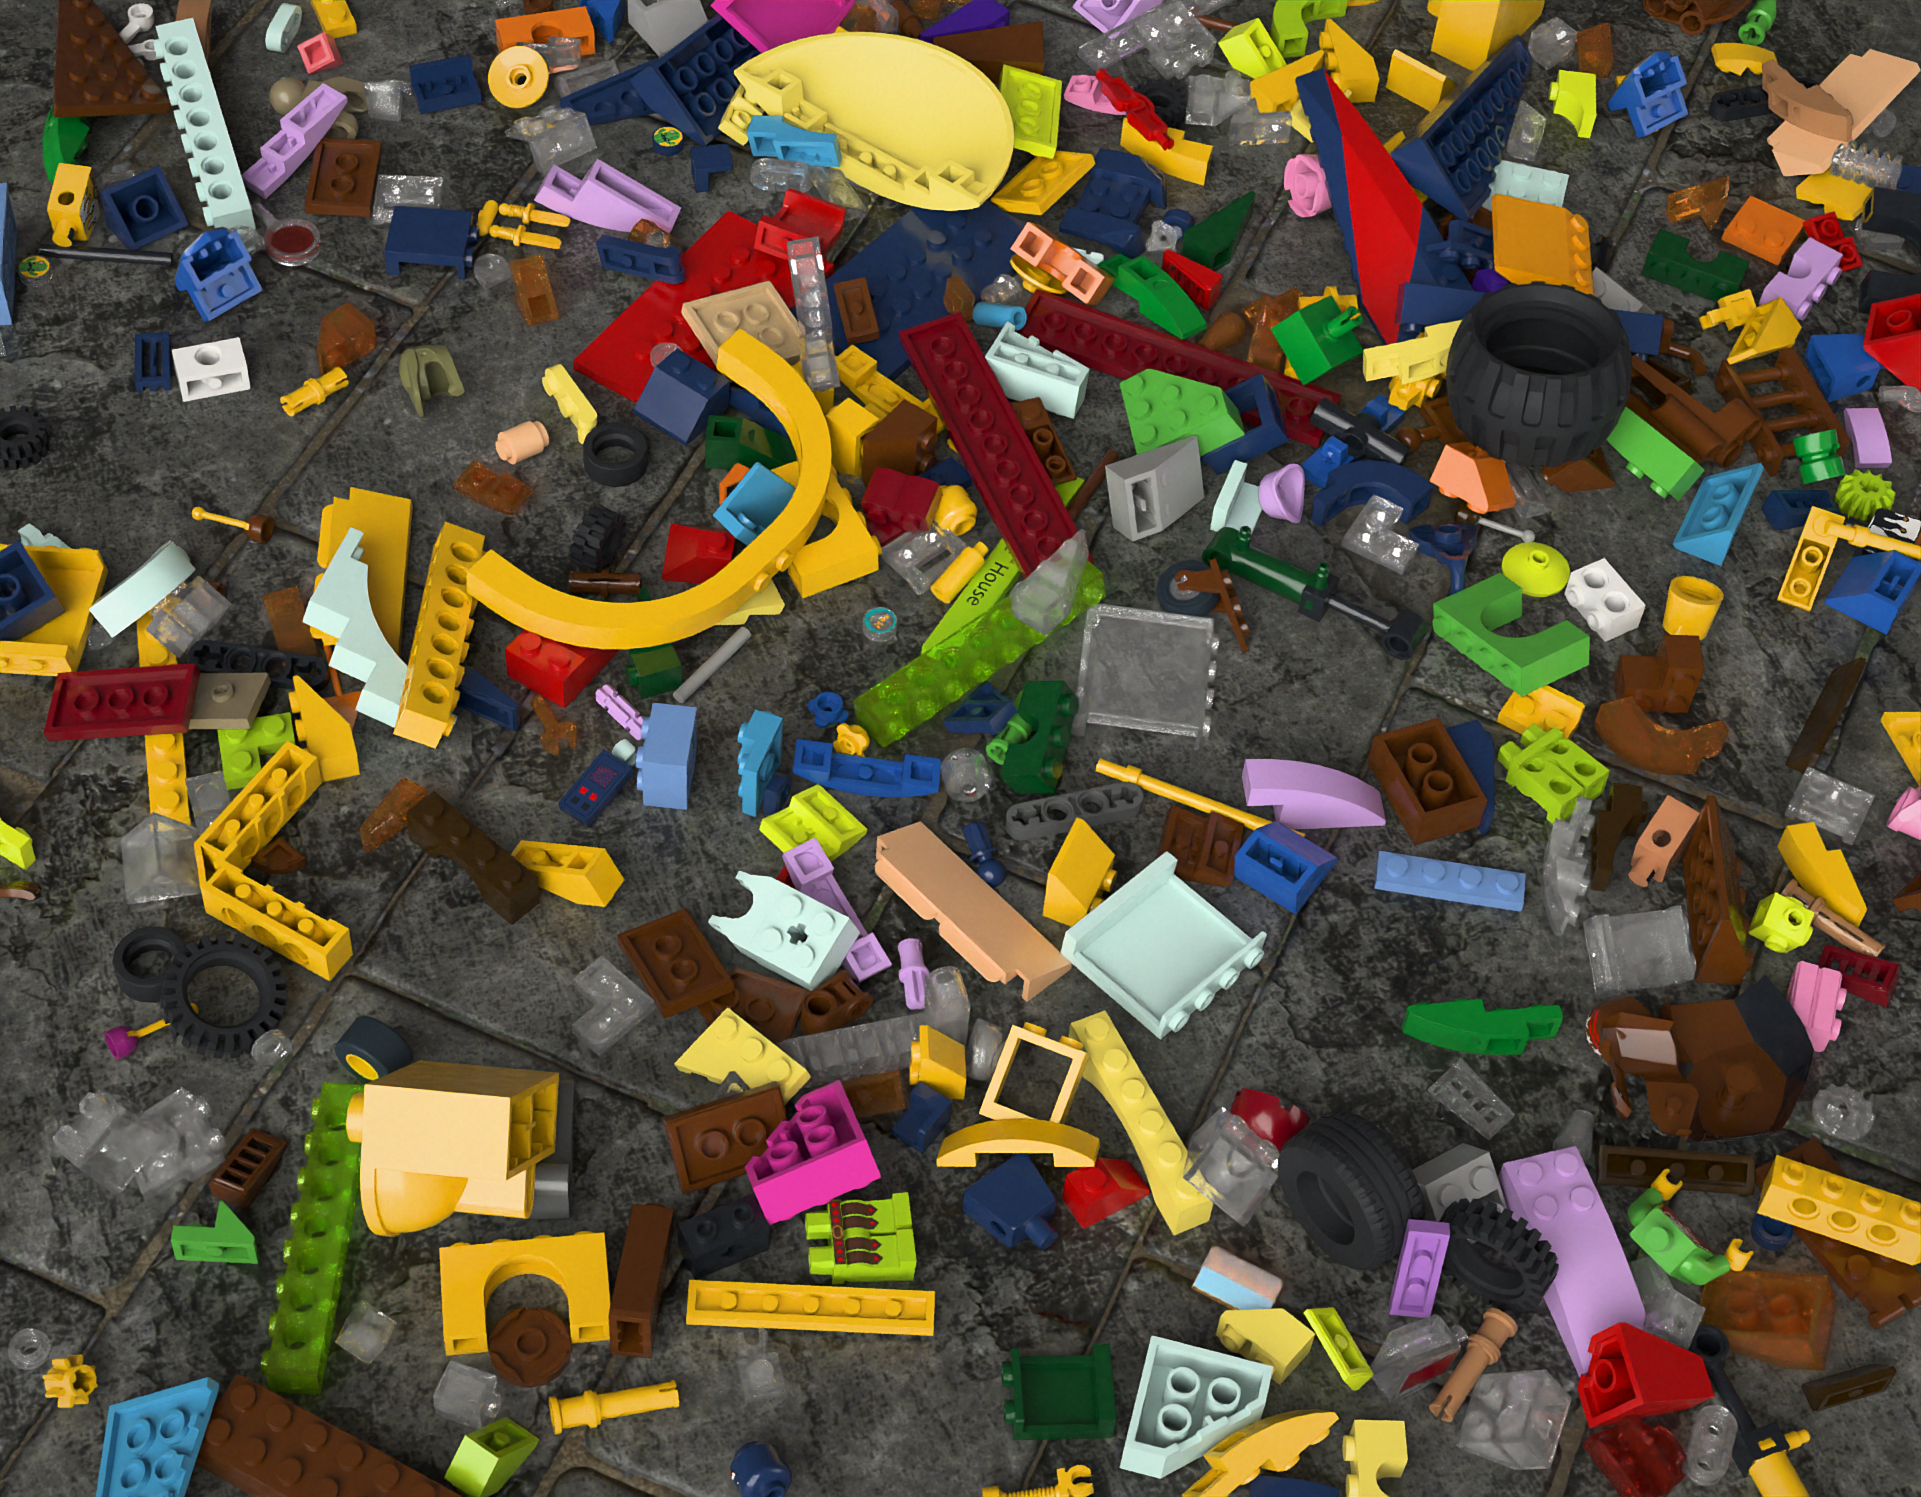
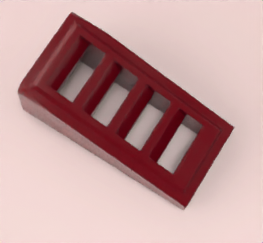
(1874, 967)

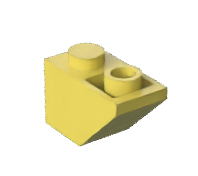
(1266, 1338)

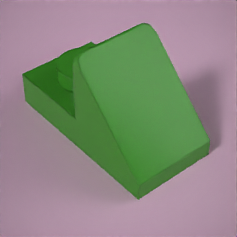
(226, 1242)

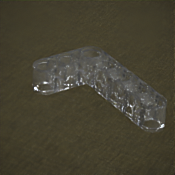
(885, 1043)

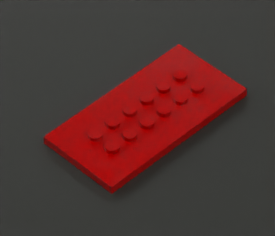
(713, 265)

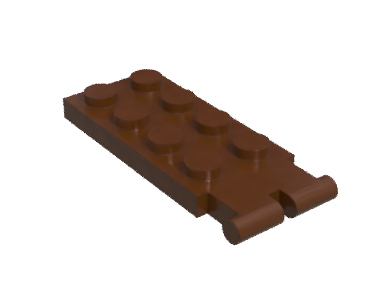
(1860, 1273)

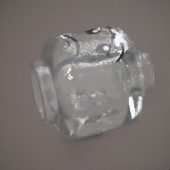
(965, 775)

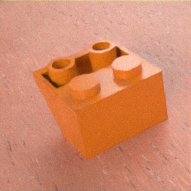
(1474, 477)

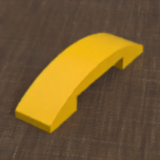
(860, 375)
(1068, 1144)

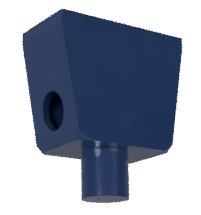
(1013, 1203)

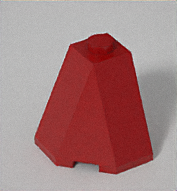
(1639, 1376)

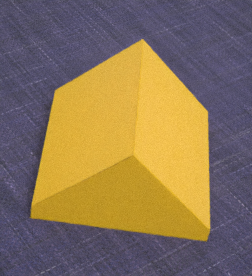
(1417, 81)

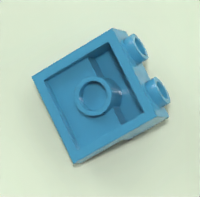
(758, 757)

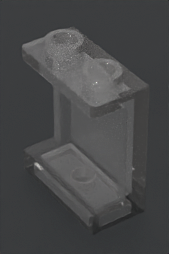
(1639, 950)

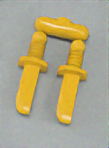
(519, 235)

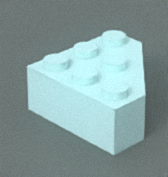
(1190, 1404)

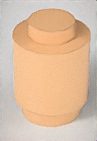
(522, 441)

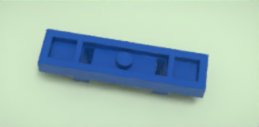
(1335, 452)

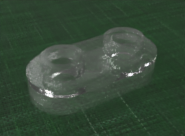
(781, 174)
(1710, 1448)

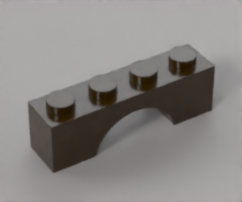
(500, 877)

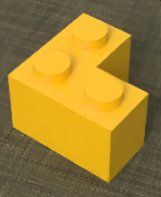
(847, 427)

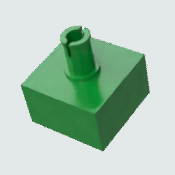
(1319, 339)

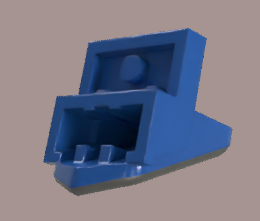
(1652, 93)
(216, 272)

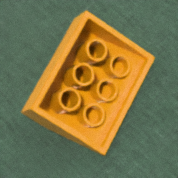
(1540, 244)

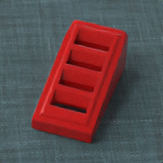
(1198, 281)

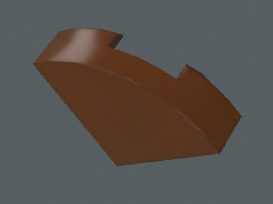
(278, 858)

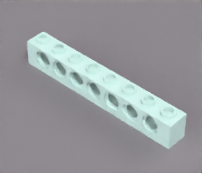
(204, 126)

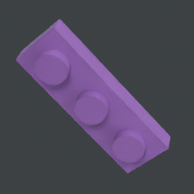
(1419, 1268)

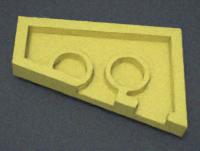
(738, 1047)

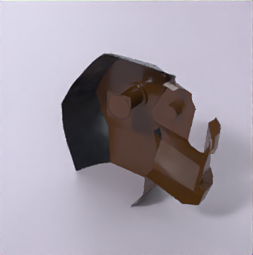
(1714, 1064)

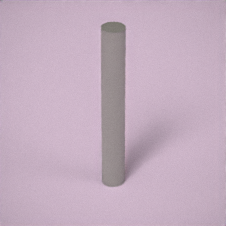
(711, 665)

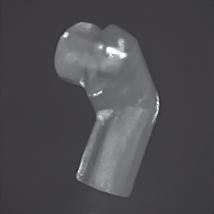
(1906, 396)

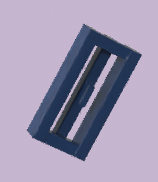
(152, 381)

